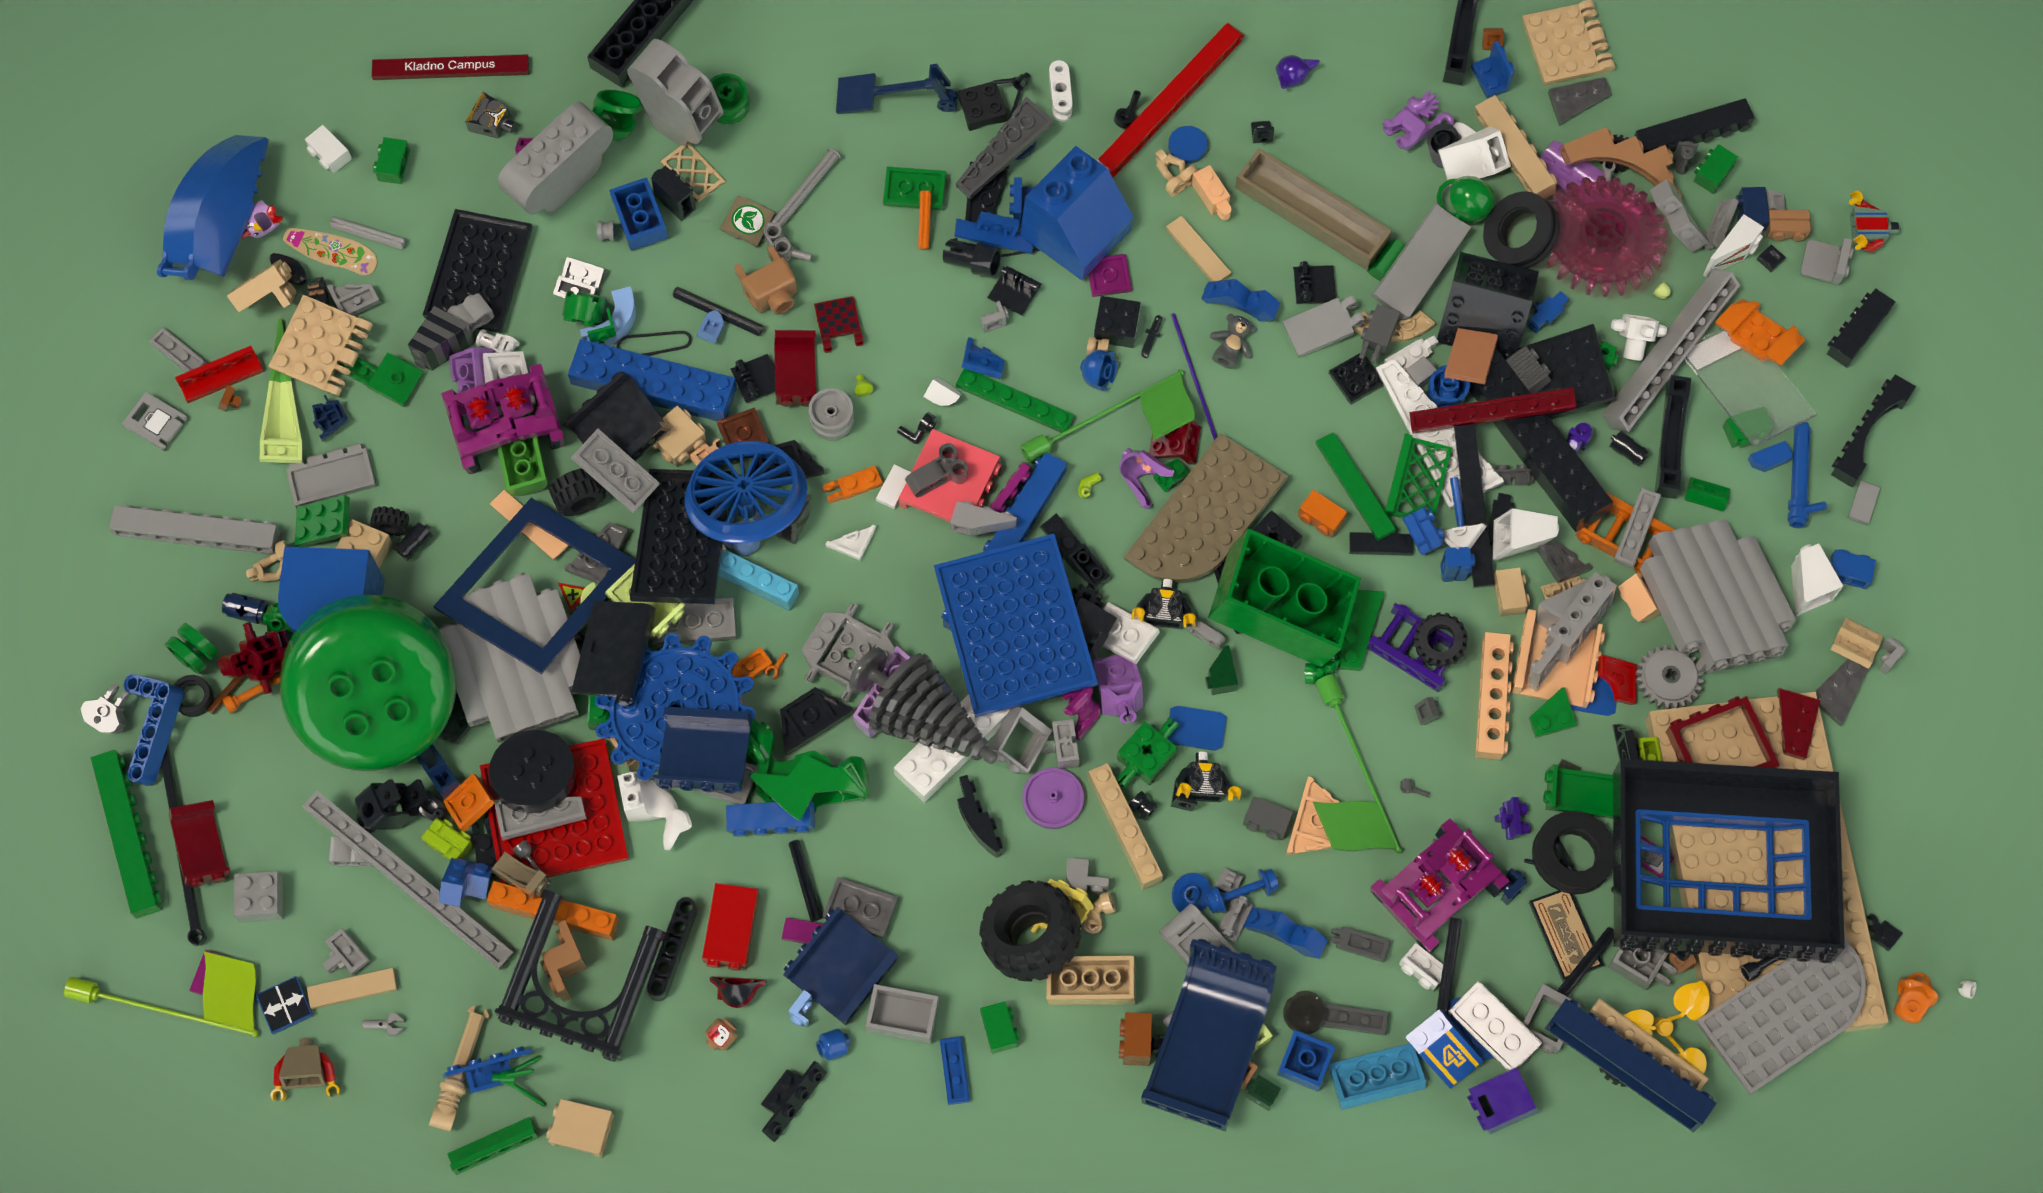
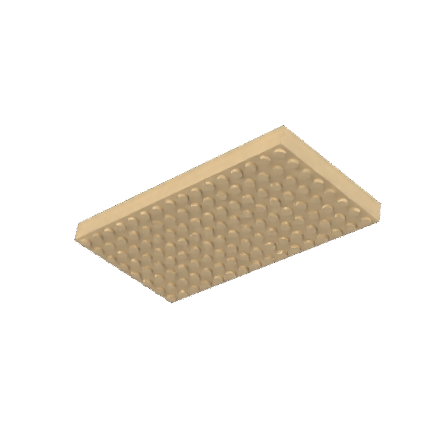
(1741, 854)

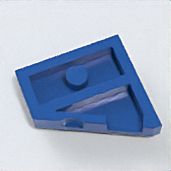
(982, 360)

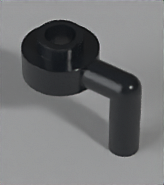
(1124, 116)
(926, 424)

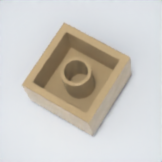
(366, 538)

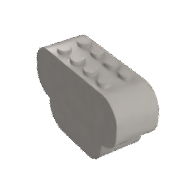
(674, 93)
(557, 160)

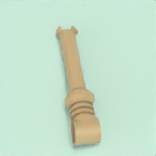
(453, 1087)

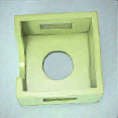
(1266, 1037)

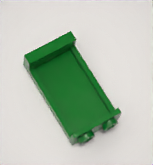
(1579, 792)

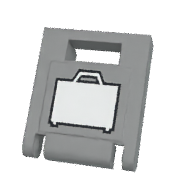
(156, 423)

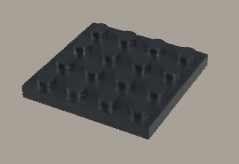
(1575, 363)

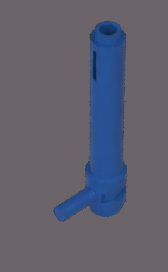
(1799, 505)

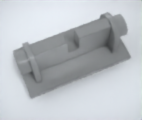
(1234, 918)

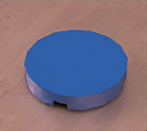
(1188, 144)

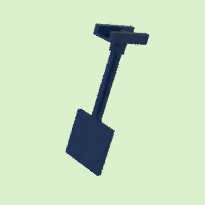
(858, 91)

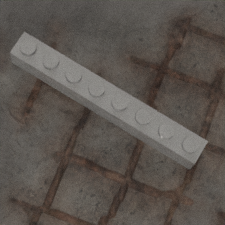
(194, 529)

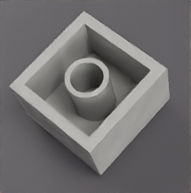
(258, 896)

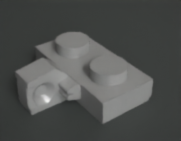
(344, 954)

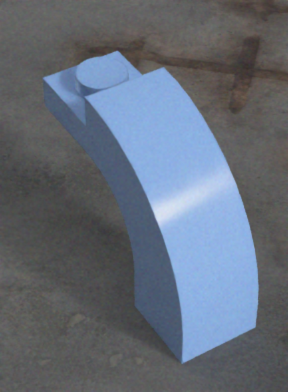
(622, 317)

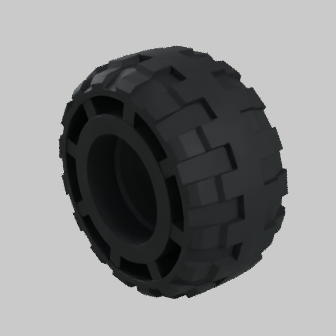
(1015, 912)

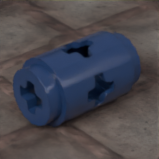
(244, 608)

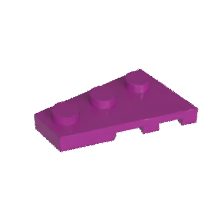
(1010, 488)

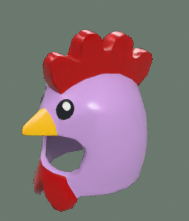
(262, 221)

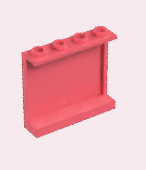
(942, 500)

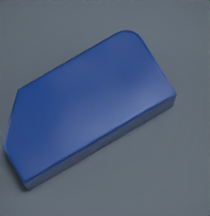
(1771, 457)

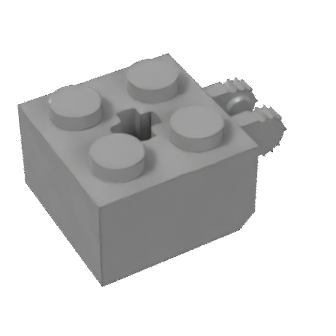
(1642, 971)

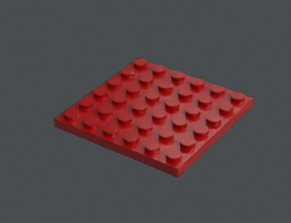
(581, 843)

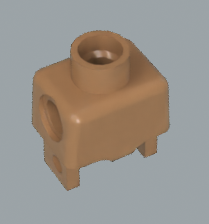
(770, 285)

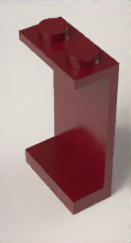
(794, 367)
(198, 844)

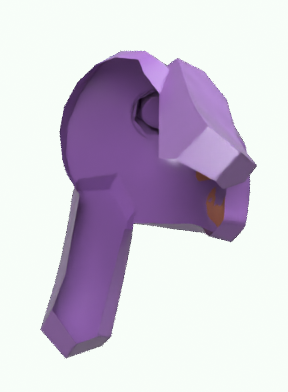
(1139, 463)

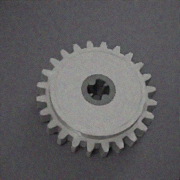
(1665, 691)

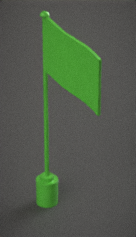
(1163, 405)
(1353, 823)

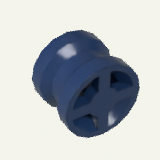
(948, 105)

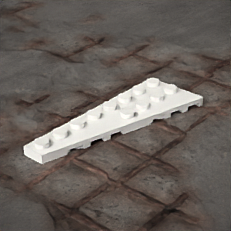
(1409, 398)

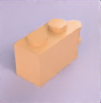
(1212, 192)

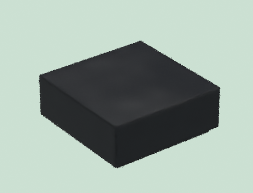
(1771, 258)

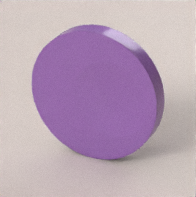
(1053, 798)

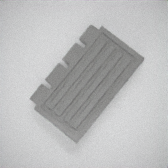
(330, 476)

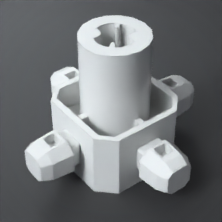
(1637, 333)

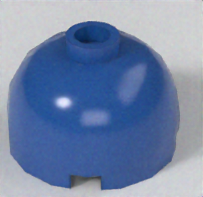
(1099, 369)

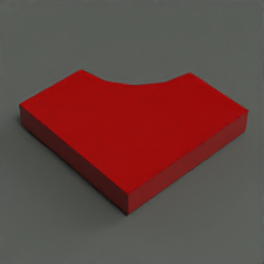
(1620, 676)

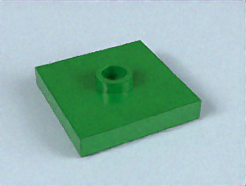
(395, 379)

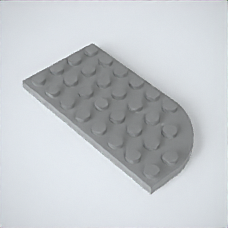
(1785, 1016)

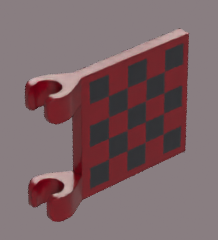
(838, 319)

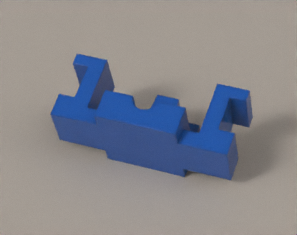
(1547, 311)

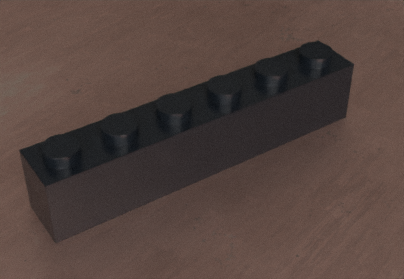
(1698, 127)

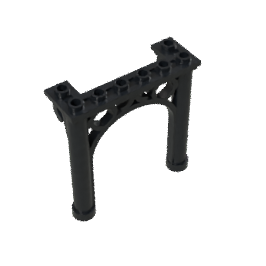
(527, 967)

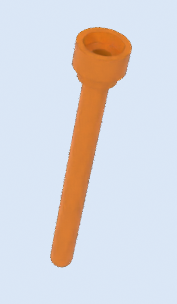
(233, 702)

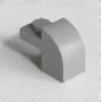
(1078, 877)

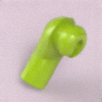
(1086, 483)

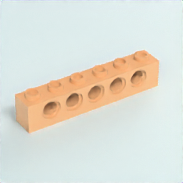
(1485, 746)

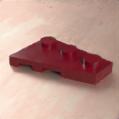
(1797, 722)

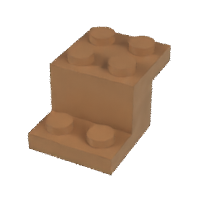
(562, 961)

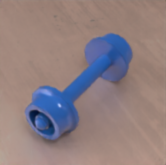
(1267, 881)

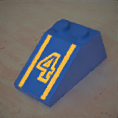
(1445, 1048)

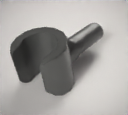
(1407, 787)

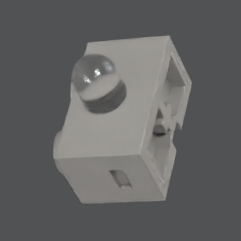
(1063, 744)

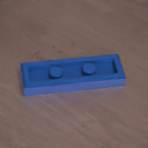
(954, 1070)

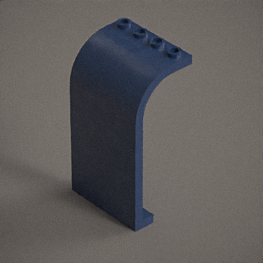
(1211, 1035)

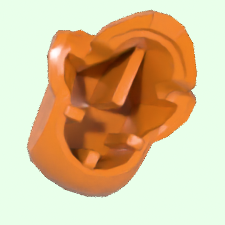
(1914, 997)

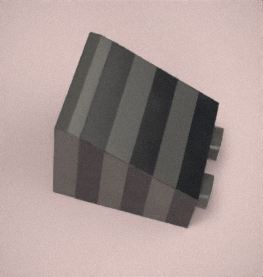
(439, 338)

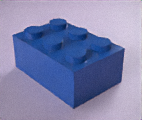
(638, 214)

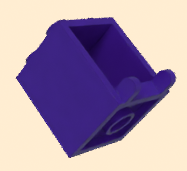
(1507, 1098)

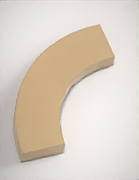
(1407, 328)

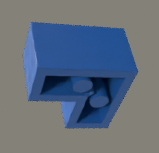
(465, 879)

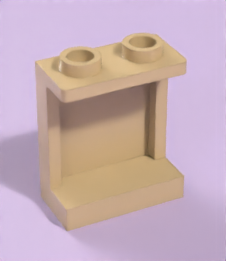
(580, 1127)

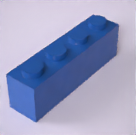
(766, 817)

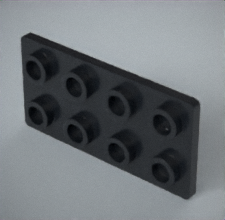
(1095, 625)

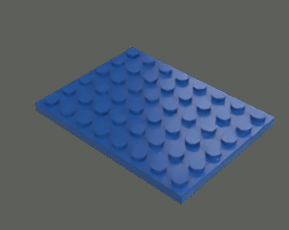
(1015, 625)

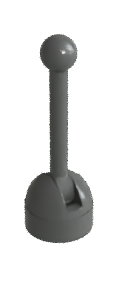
(523, 851)

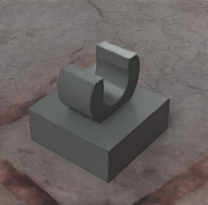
(1427, 710)

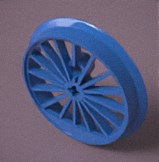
(743, 492)

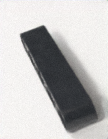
(672, 959)

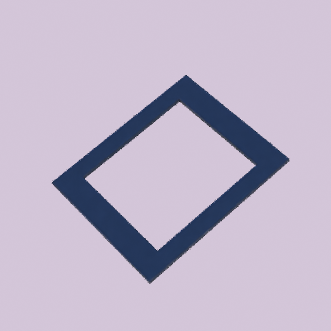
(503, 637)

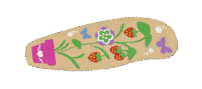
(332, 250)

